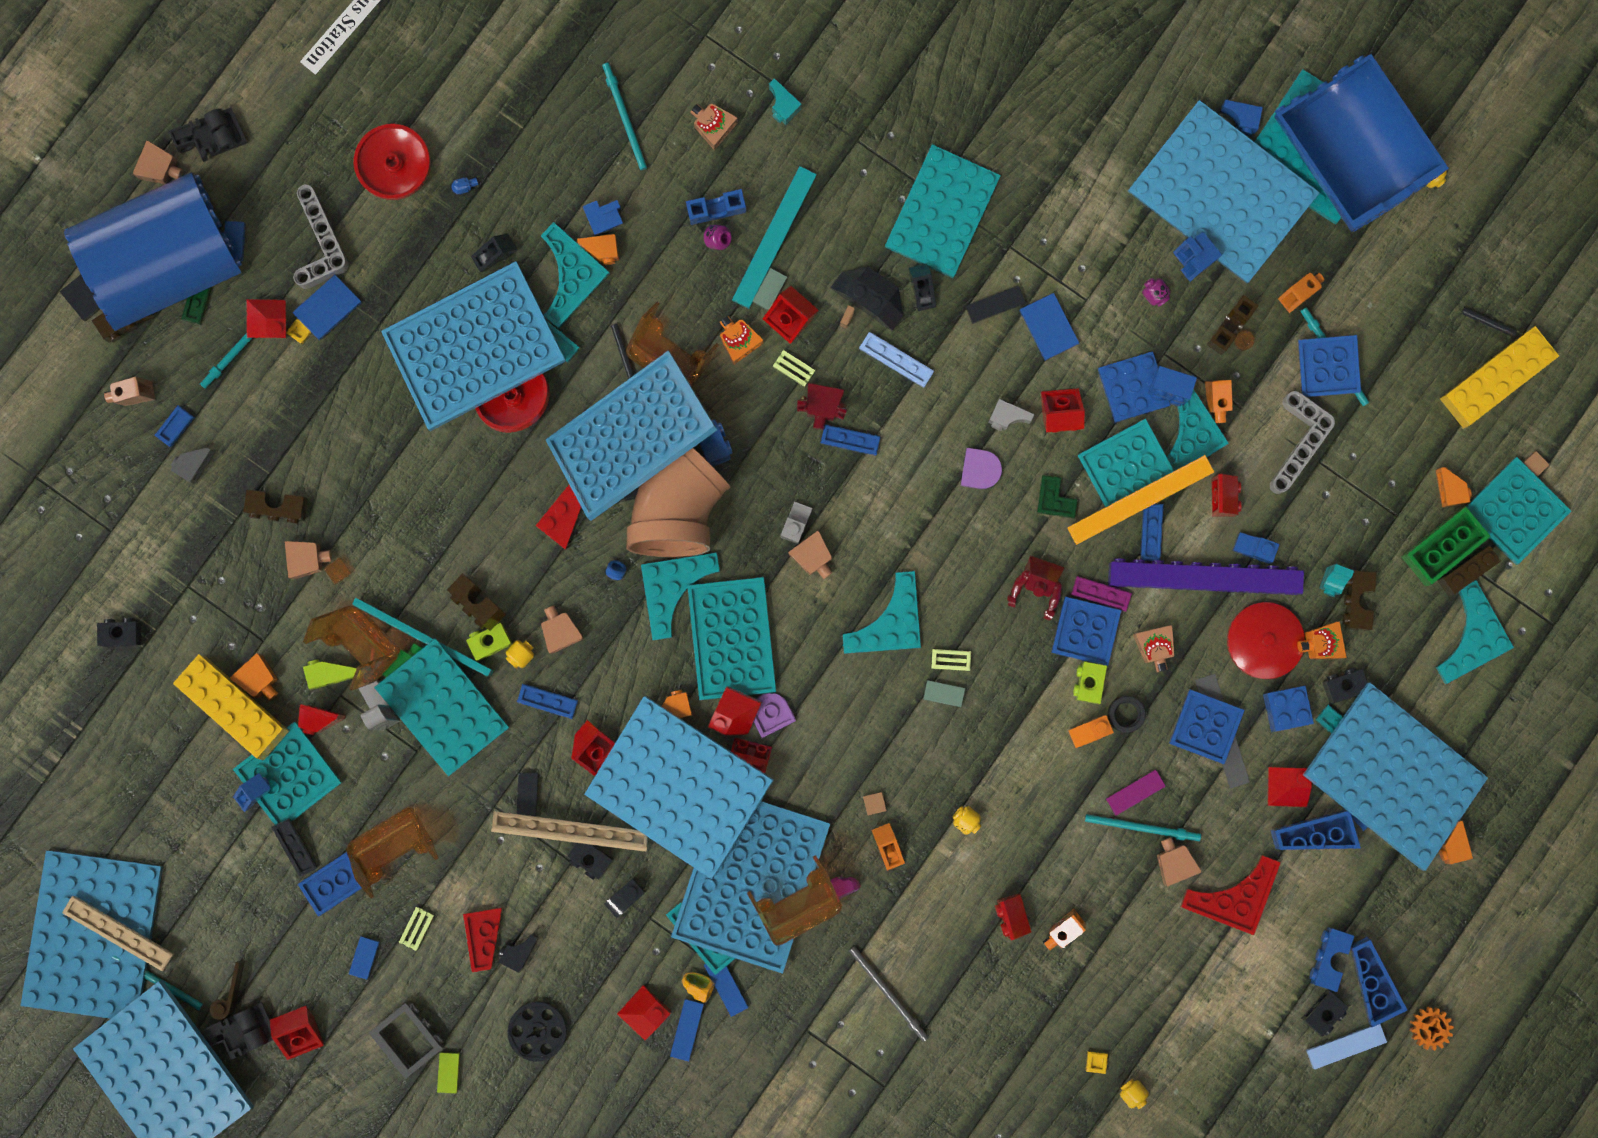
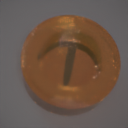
(1244, 340)

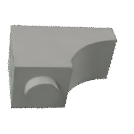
(1007, 414)
(796, 522)

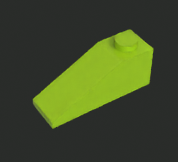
(322, 674)

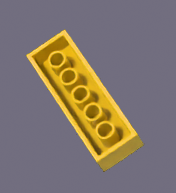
(1499, 377)
(231, 707)

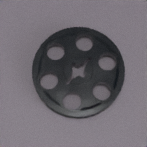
(528, 1027)

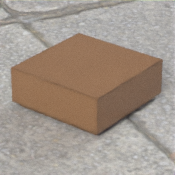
(847, 317)
(1536, 463)
(874, 803)

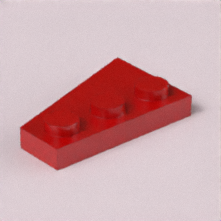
(561, 518)
(481, 937)

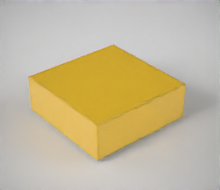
(298, 331)
(1096, 1062)

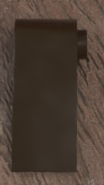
(225, 1006)

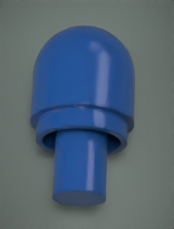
(463, 185)

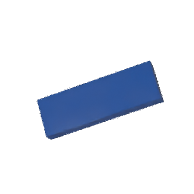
(850, 440)
(1151, 533)
(547, 701)
(728, 990)
(686, 1029)

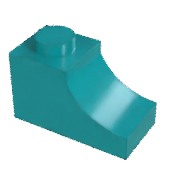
(785, 105)
(1335, 579)

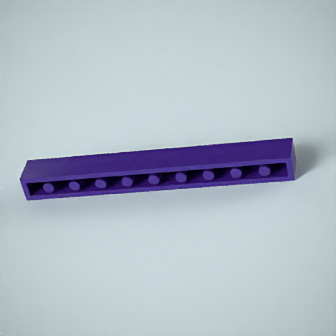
(1205, 577)

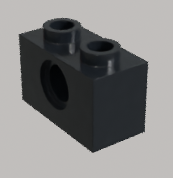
(107, 633)
(1334, 689)
(601, 862)
(1313, 1016)

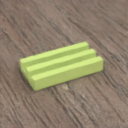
(780, 359)
(953, 652)
(409, 943)

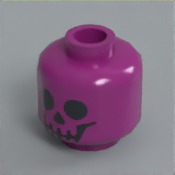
(717, 237)
(1156, 291)

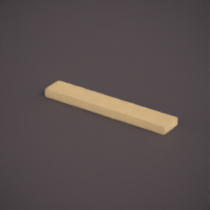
(118, 933)

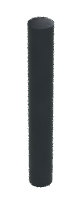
(1489, 322)
(622, 350)

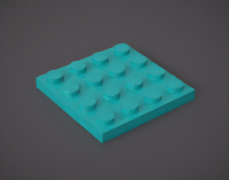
(1125, 463)
(1517, 510)
(295, 775)

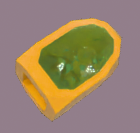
(698, 986)

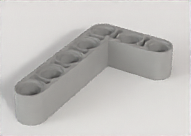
(323, 239)
(1305, 443)
(380, 714)

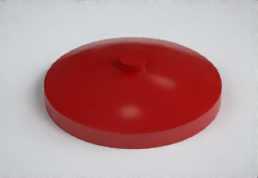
(392, 162)
(517, 407)
(1265, 640)

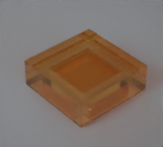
(337, 571)

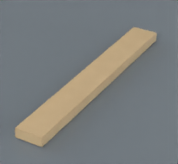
(569, 831)

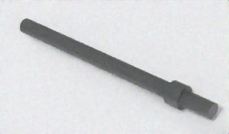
(913, 1023)

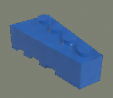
(1322, 832)
(1376, 986)

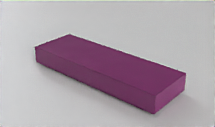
(1101, 593)
(1135, 792)

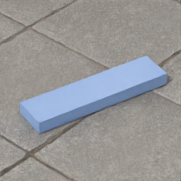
(896, 359)
(1346, 1046)

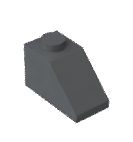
(192, 464)

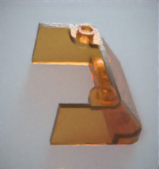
(649, 344)
(360, 637)
(385, 844)
(800, 910)

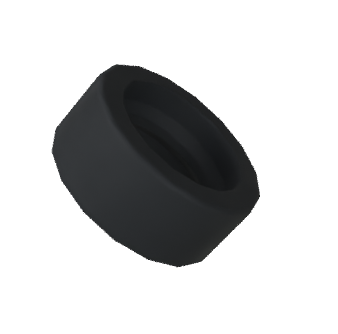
(1140, 709)

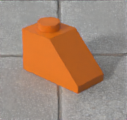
(601, 248)
(1452, 488)
(678, 704)
(1090, 731)
(888, 846)
(1456, 846)

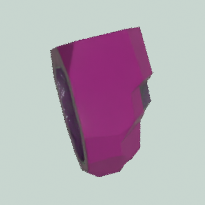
(845, 886)

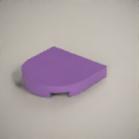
(980, 469)
(772, 714)

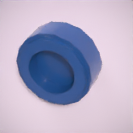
(615, 570)

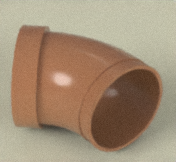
(675, 508)

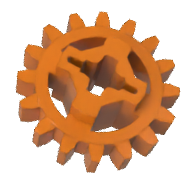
(1432, 1021)

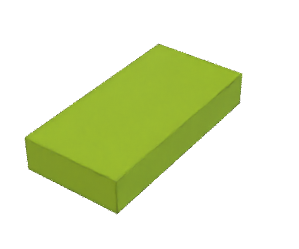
(448, 1072)

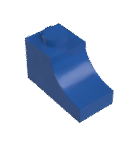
(1244, 115)
(1256, 548)
(251, 791)

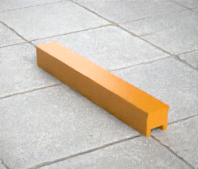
(1140, 500)

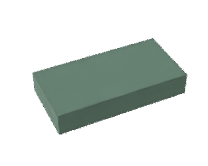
(769, 289)
(944, 693)

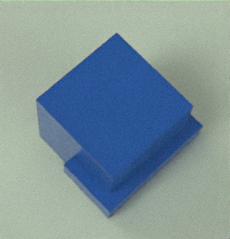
(604, 217)
(1196, 255)

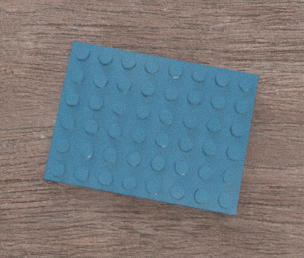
(1223, 186)
(473, 346)
(630, 435)
(1395, 776)
(679, 787)
(768, 861)
(69, 963)
(162, 1071)

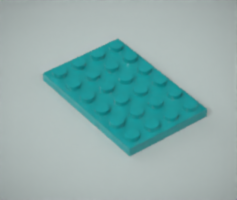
(942, 211)
(731, 637)
(441, 707)

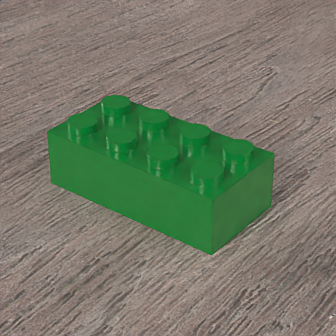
(1445, 546)

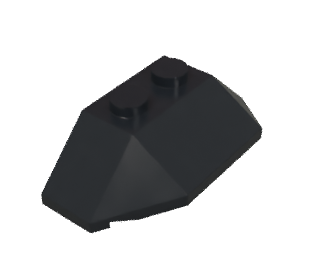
(871, 294)

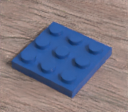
(1329, 366)
(1127, 387)
(1086, 631)
(1206, 726)

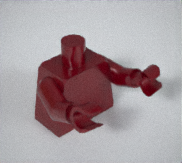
(822, 404)
(1042, 579)

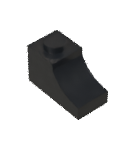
(494, 251)
(922, 287)
(625, 897)
(516, 955)

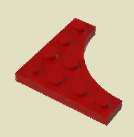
(1239, 905)

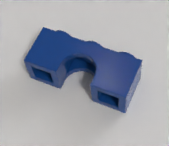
(705, 210)
(1323, 973)

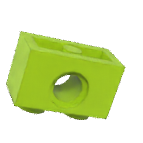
(478, 647)
(1097, 673)

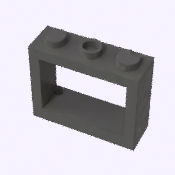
(392, 1052)

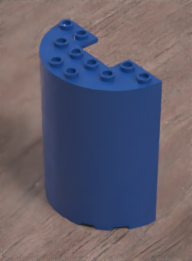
(1361, 142)
(152, 251)

